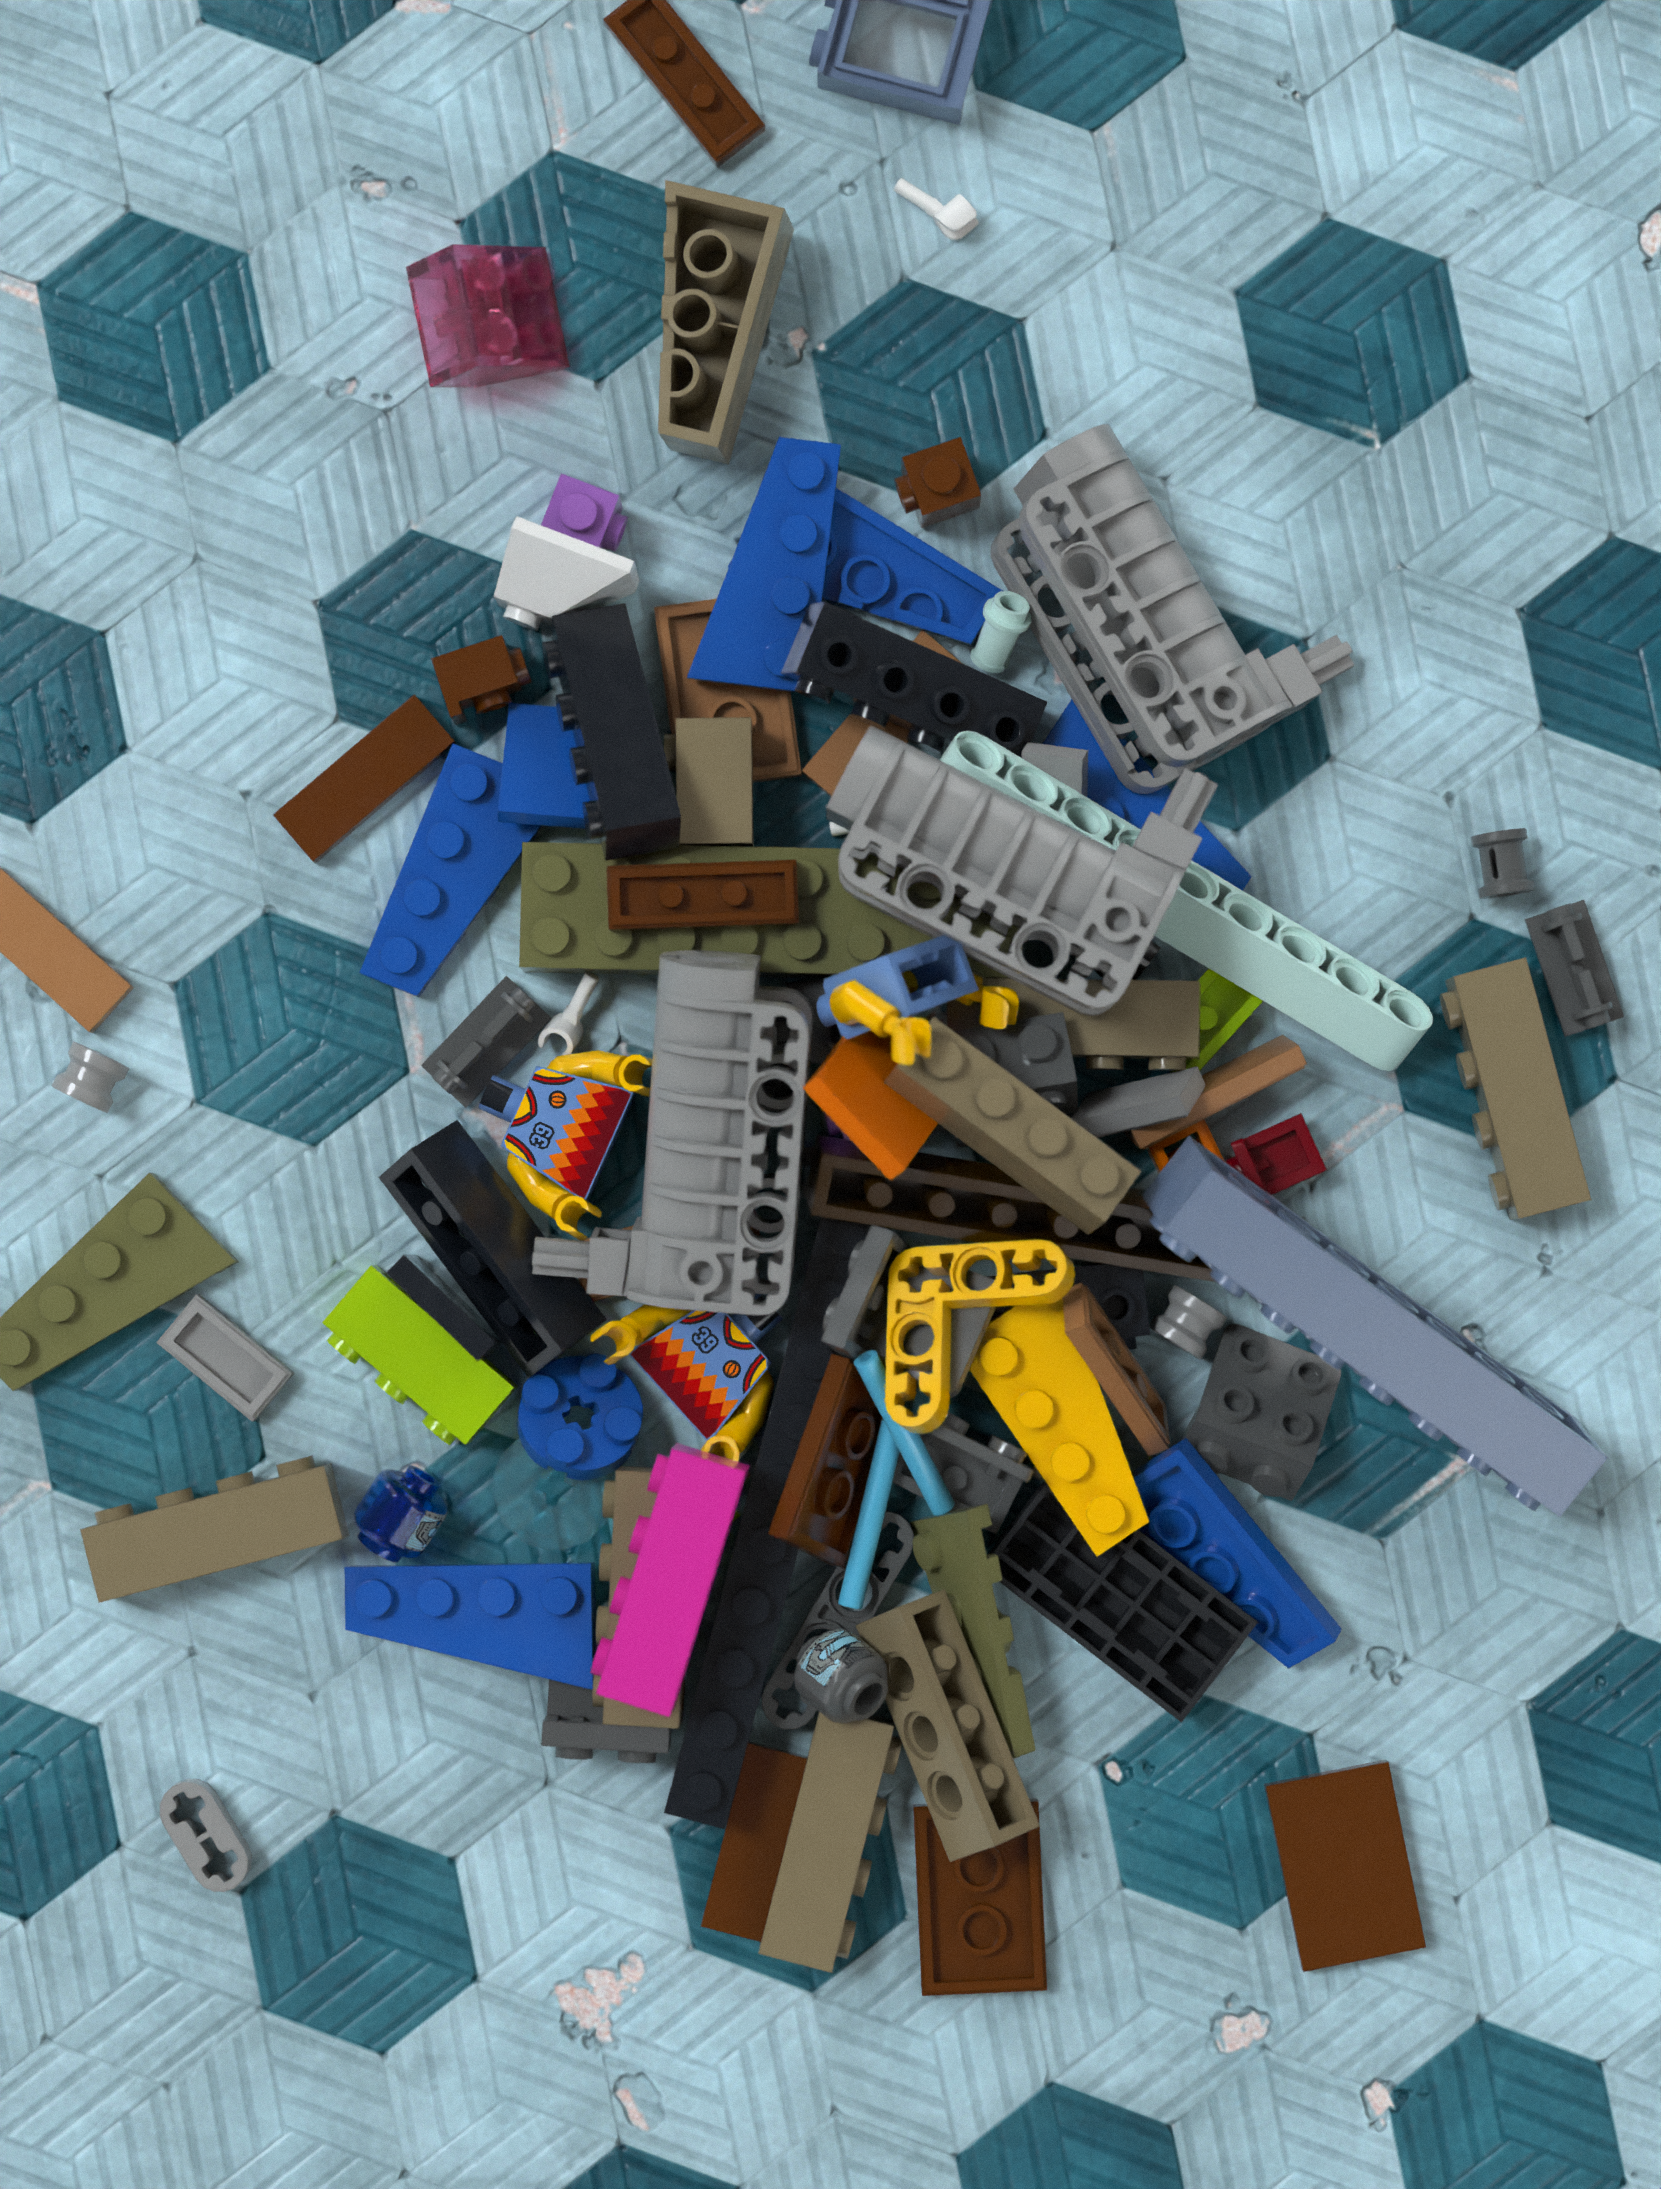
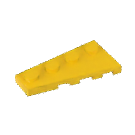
(1060, 1420)

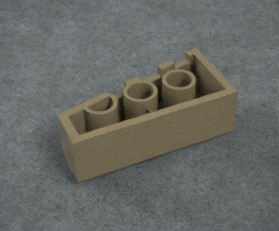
(716, 306)

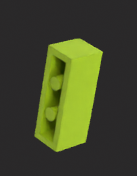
(417, 1357)

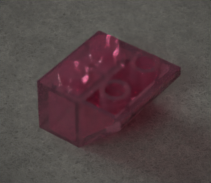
(486, 315)

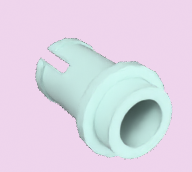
(1005, 619)

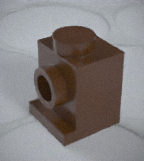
(480, 677)

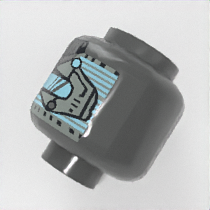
(841, 1676)

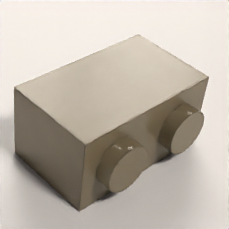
(713, 779)

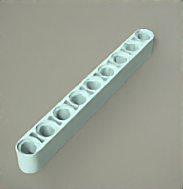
(1231, 928)

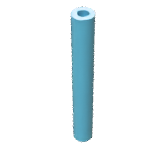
(909, 1444)
(870, 1520)

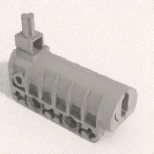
(1142, 618)
(1011, 866)
(709, 1148)

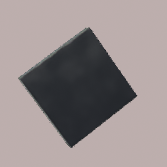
(445, 1306)

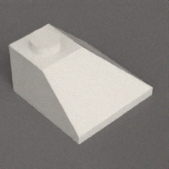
(557, 575)

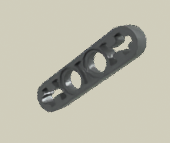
(830, 1615)

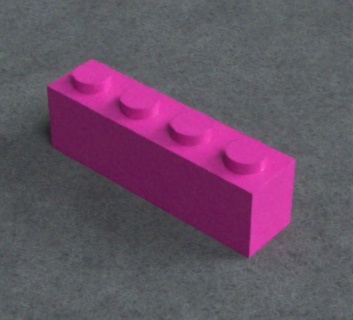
(671, 1578)

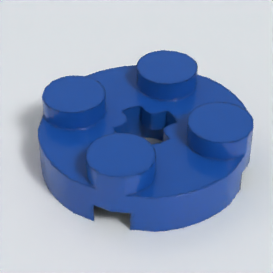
(565, 1446)

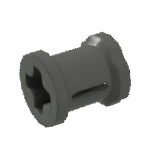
(1502, 863)

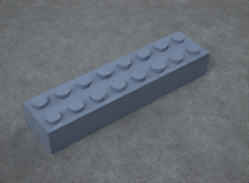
(1371, 1327)

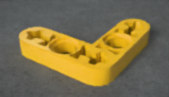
(935, 1305)

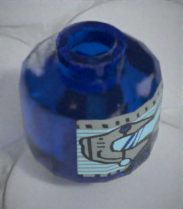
(400, 1513)

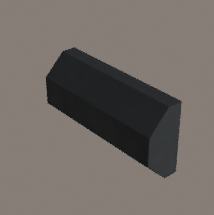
(1126, 1606)

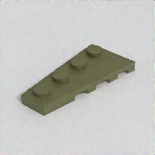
(114, 1275)
(956, 1560)

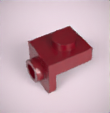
(1278, 1156)

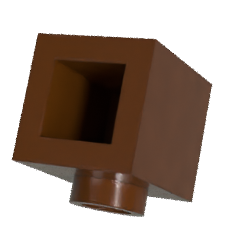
(938, 483)

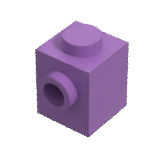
(586, 513)

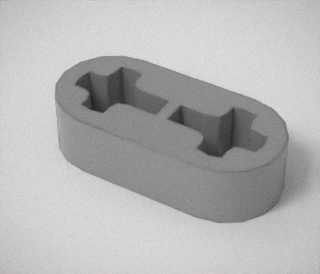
(193, 1844)

